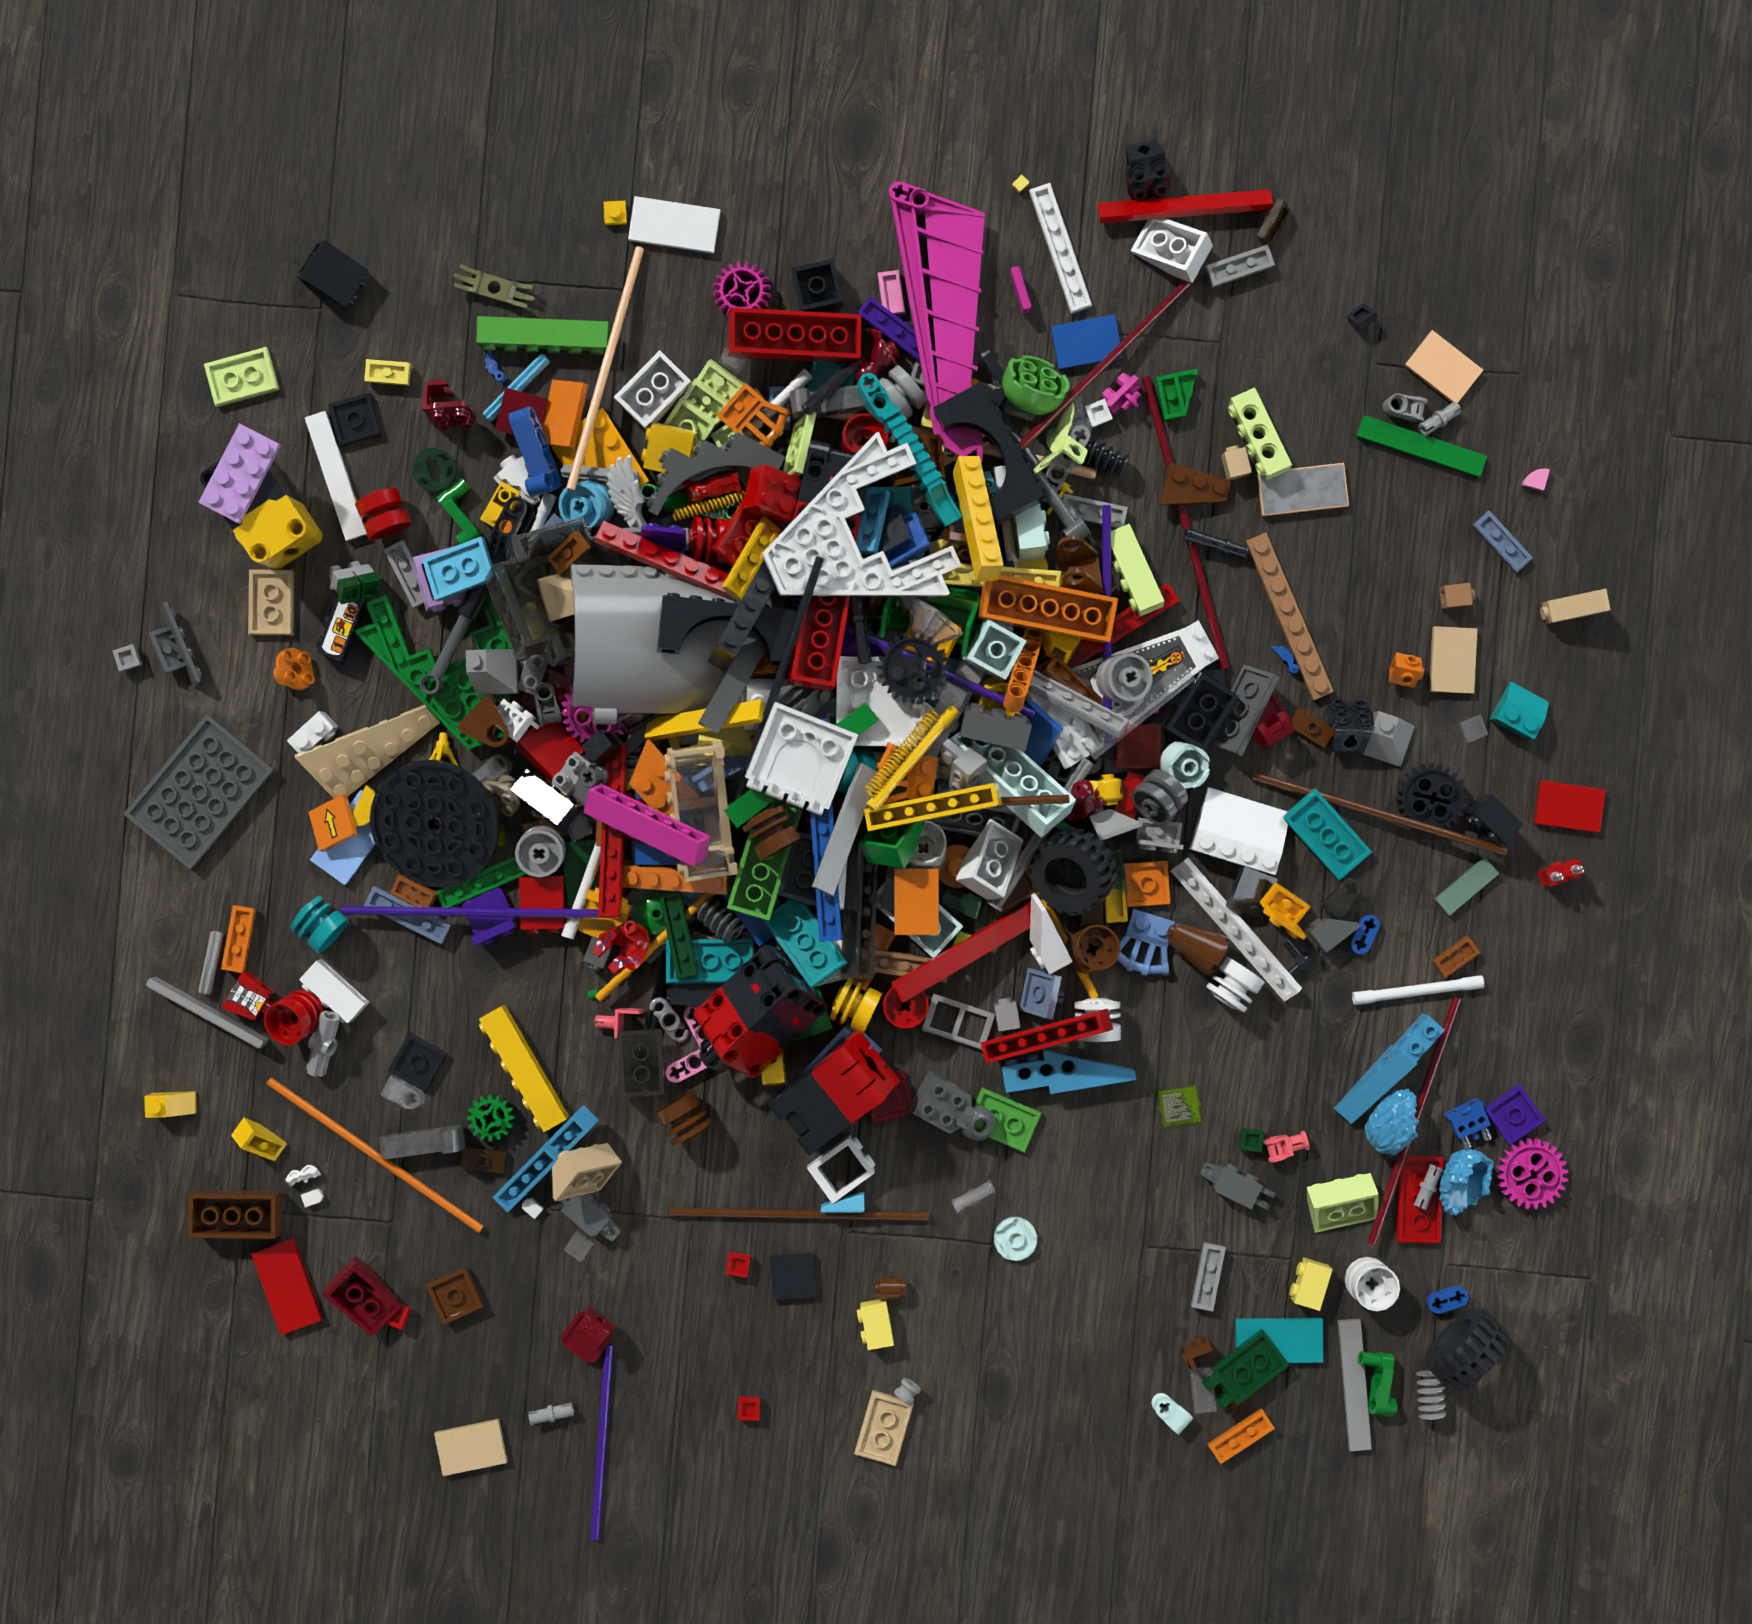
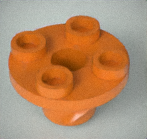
(294, 669)
(954, 856)

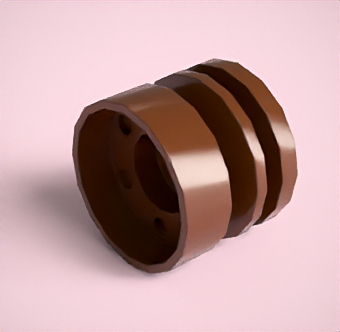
(771, 832)
(1103, 946)
(683, 1118)

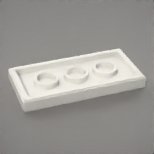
(674, 225)

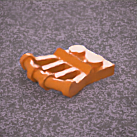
(744, 407)
(918, 781)

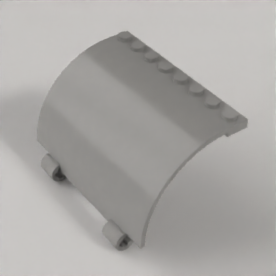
(618, 645)

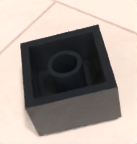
(817, 286)
(1492, 819)

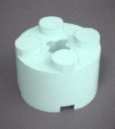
(1185, 763)

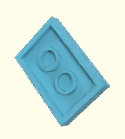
(458, 568)

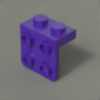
(671, 537)
(488, 927)

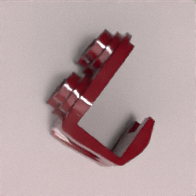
(445, 413)
(1273, 724)
(588, 1335)

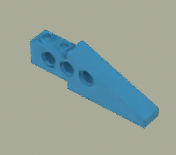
(1390, 1068)
(1084, 1073)
(545, 1158)

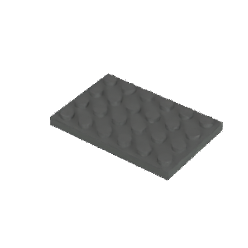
(199, 791)

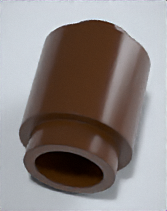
(890, 1288)

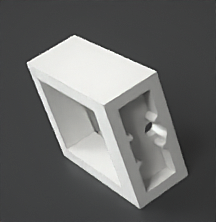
(822, 1179)

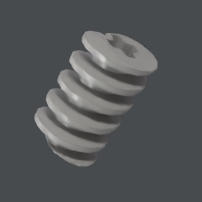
(1433, 1396)

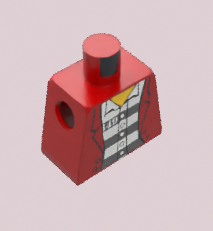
(249, 997)

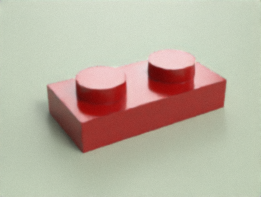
(1125, 805)

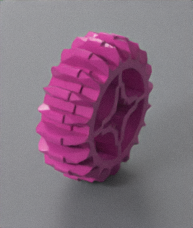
(750, 286)

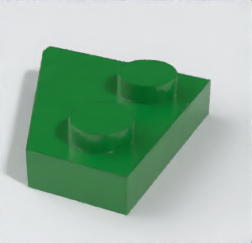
(1175, 393)

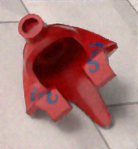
(633, 942)

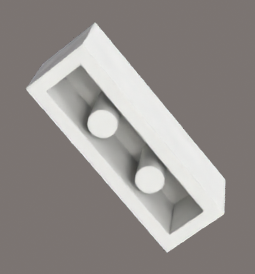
(333, 991)

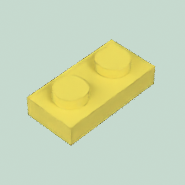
(387, 372)

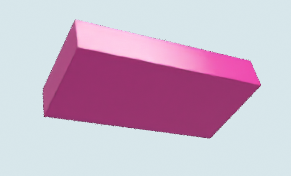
(1020, 289)

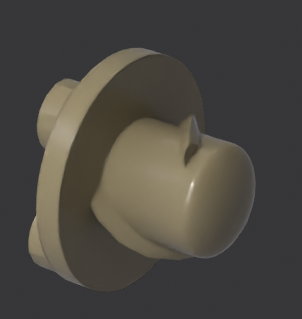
(502, 795)

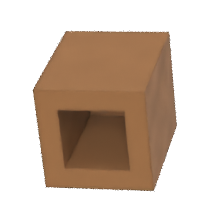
(1456, 595)

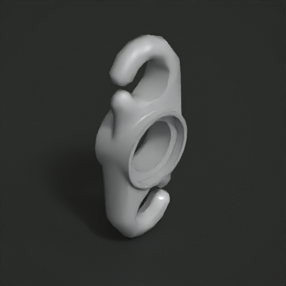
(668, 1010)

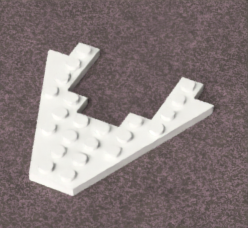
(825, 533)

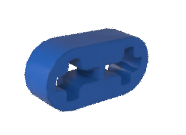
(1368, 936)
(1449, 1304)

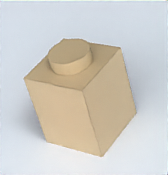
(1236, 462)

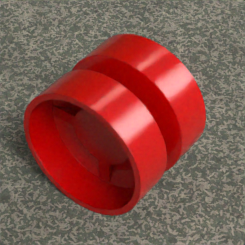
(381, 508)

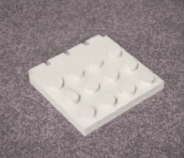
(861, 684)
(800, 758)

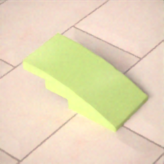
(704, 401)

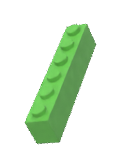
(542, 334)

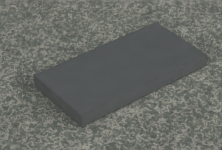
(1254, 691)

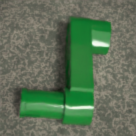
(448, 500)
(1379, 1398)

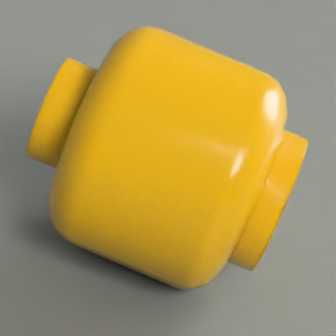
(1110, 789)

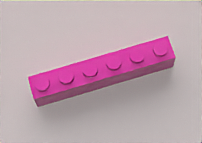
(647, 825)

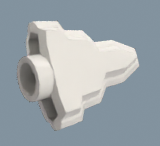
(514, 474)

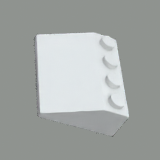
(1240, 831)

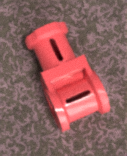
(1285, 1146)

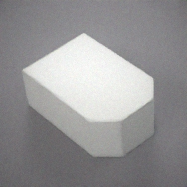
(312, 1197)
(532, 1207)

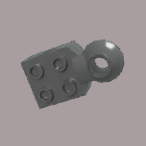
(951, 1108)

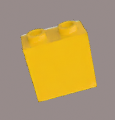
(662, 437)

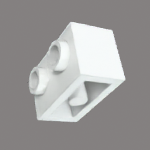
(314, 733)

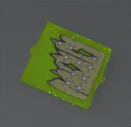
(1179, 1106)

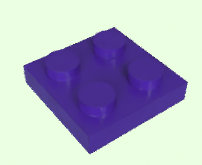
(1514, 1114)

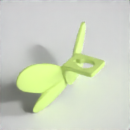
(1059, 441)

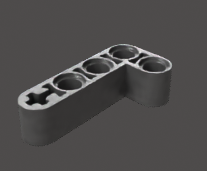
(839, 402)
(443, 1139)

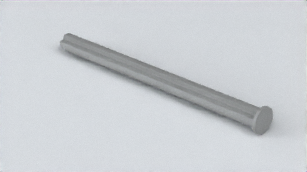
(1025, 857)

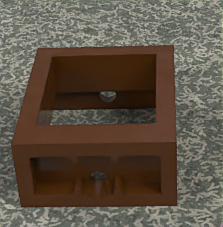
(933, 446)

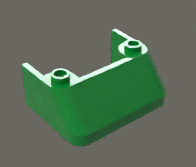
(959, 607)

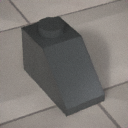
(1330, 932)

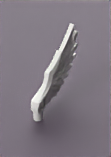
(626, 492)

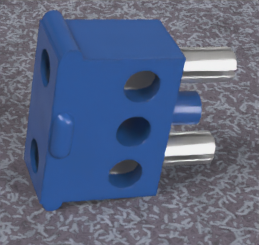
(1463, 1115)

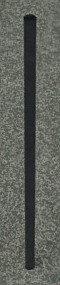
(784, 663)

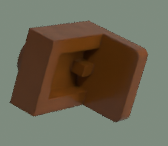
(1197, 1347)

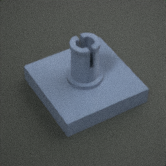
(1041, 993)

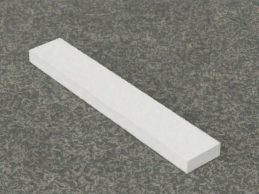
(1060, 248)
(335, 475)

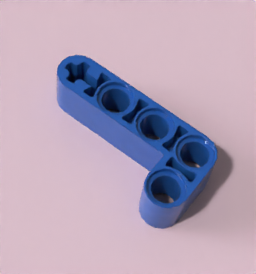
(535, 452)

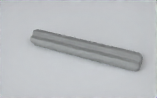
(592, 473)

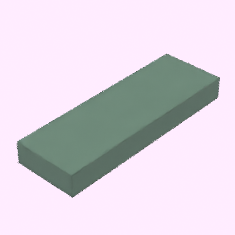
(1466, 886)

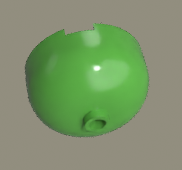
(1034, 385)

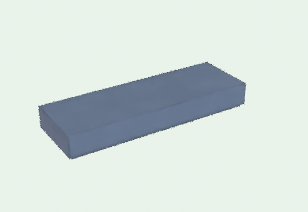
(1502, 542)

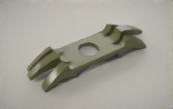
(482, 281)

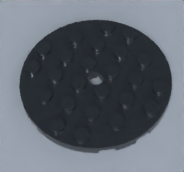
(460, 805)

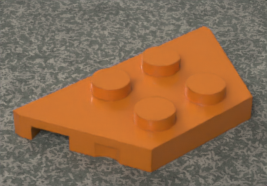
(649, 779)

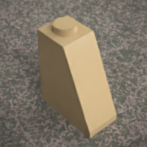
(1575, 606)

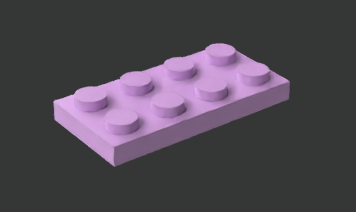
(239, 473)

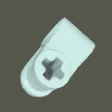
(1173, 1414)

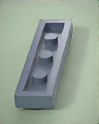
(429, 926)

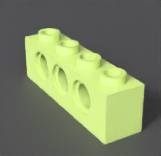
(1251, 402)

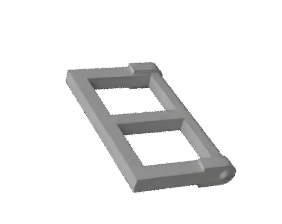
(926, 1026)

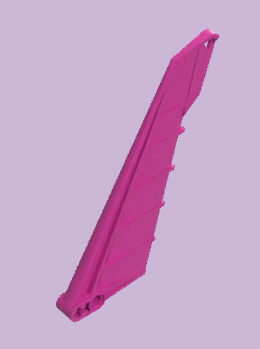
(954, 259)

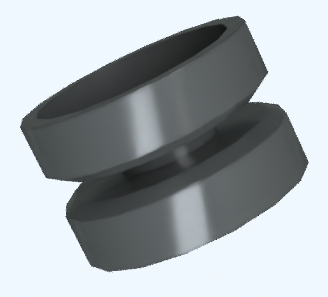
(1159, 797)

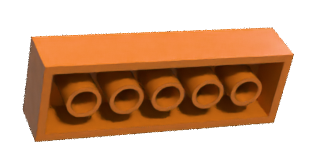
(1048, 608)

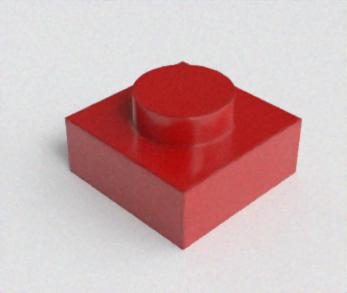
(738, 1264)
(400, 1318)
(748, 1408)

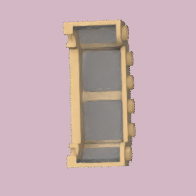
(699, 802)

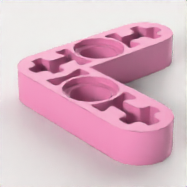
(677, 1064)

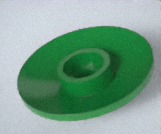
(645, 910)

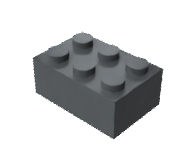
(995, 727)

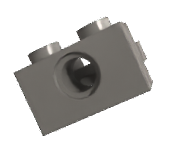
(963, 768)

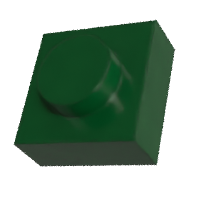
(1251, 1139)

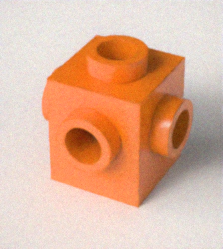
(1405, 670)

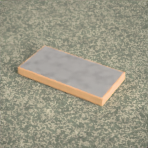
(1304, 490)

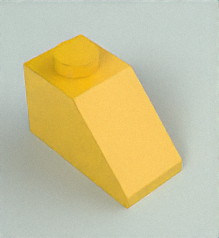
(170, 1104)
(258, 1139)

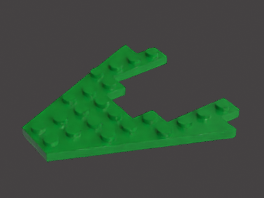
(458, 693)

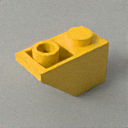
(498, 502)
(1060, 645)

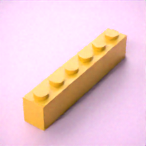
(977, 518)
(933, 807)
(524, 1068)

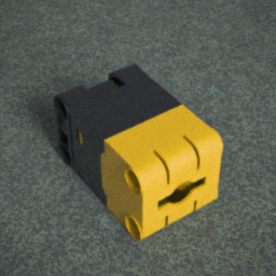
(276, 522)

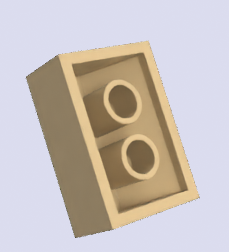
(583, 1170)

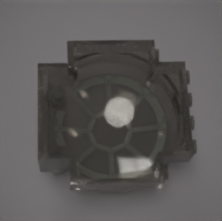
(518, 596)

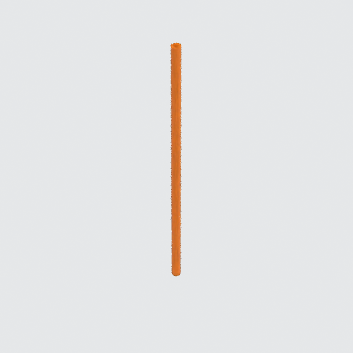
(358, 1143)

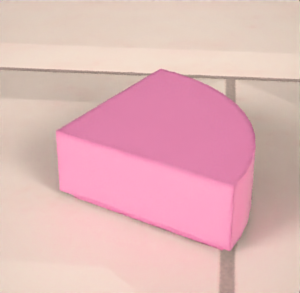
(1536, 479)

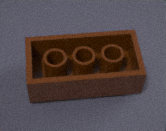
(235, 1214)

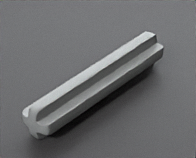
(210, 962)

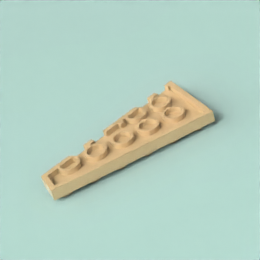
(361, 754)

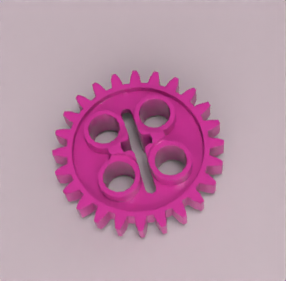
(579, 726)
(1521, 1157)

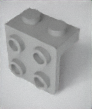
(1154, 835)

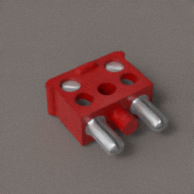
(1561, 872)

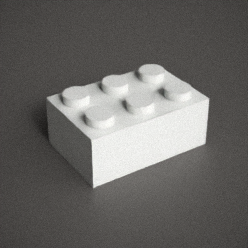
(653, 390)

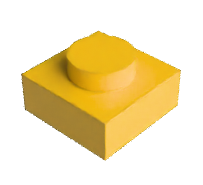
(615, 213)

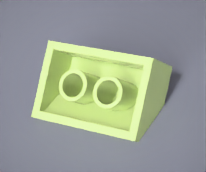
(1342, 1202)

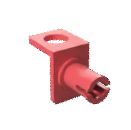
(616, 1022)

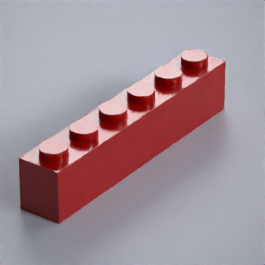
(1047, 1036)

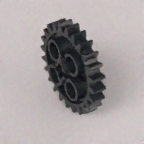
(902, 685)
(1436, 779)

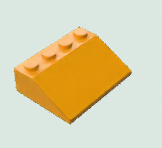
(603, 447)

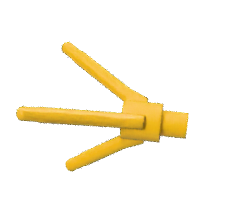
(442, 749)

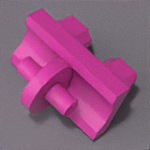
(1125, 396)

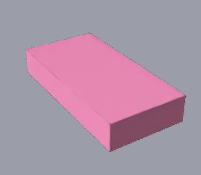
(891, 291)

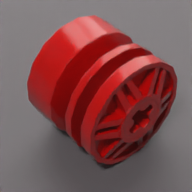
(859, 431)
(703, 538)
(293, 1017)
(903, 1019)

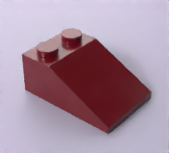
(362, 1296)

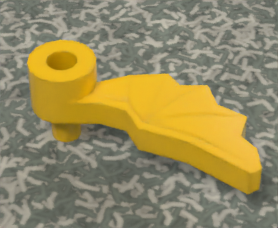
(1064, 488)

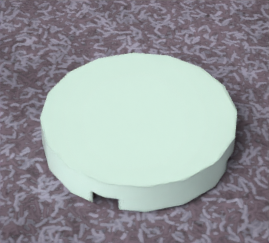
(1015, 1238)

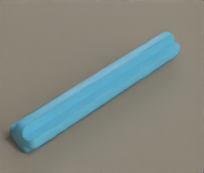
(518, 384)

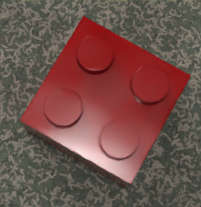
(771, 494)

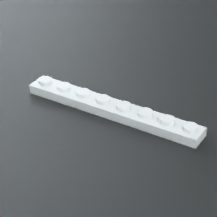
(1236, 929)

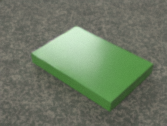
(1013, 1120)

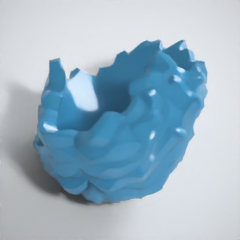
(1393, 1123)
(1465, 1180)

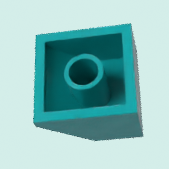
(1520, 711)

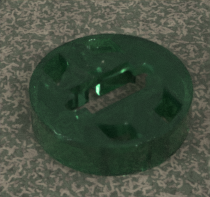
(444, 466)

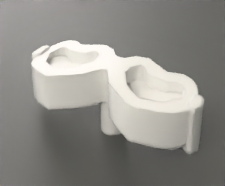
(306, 1173)

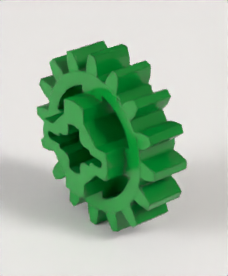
(499, 1120)

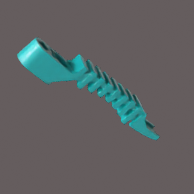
(894, 422)

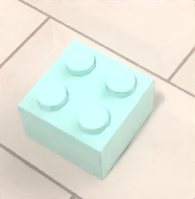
(1030, 534)
(994, 650)

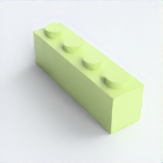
(1135, 572)

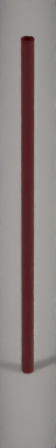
(1108, 360)
(1421, 1100)

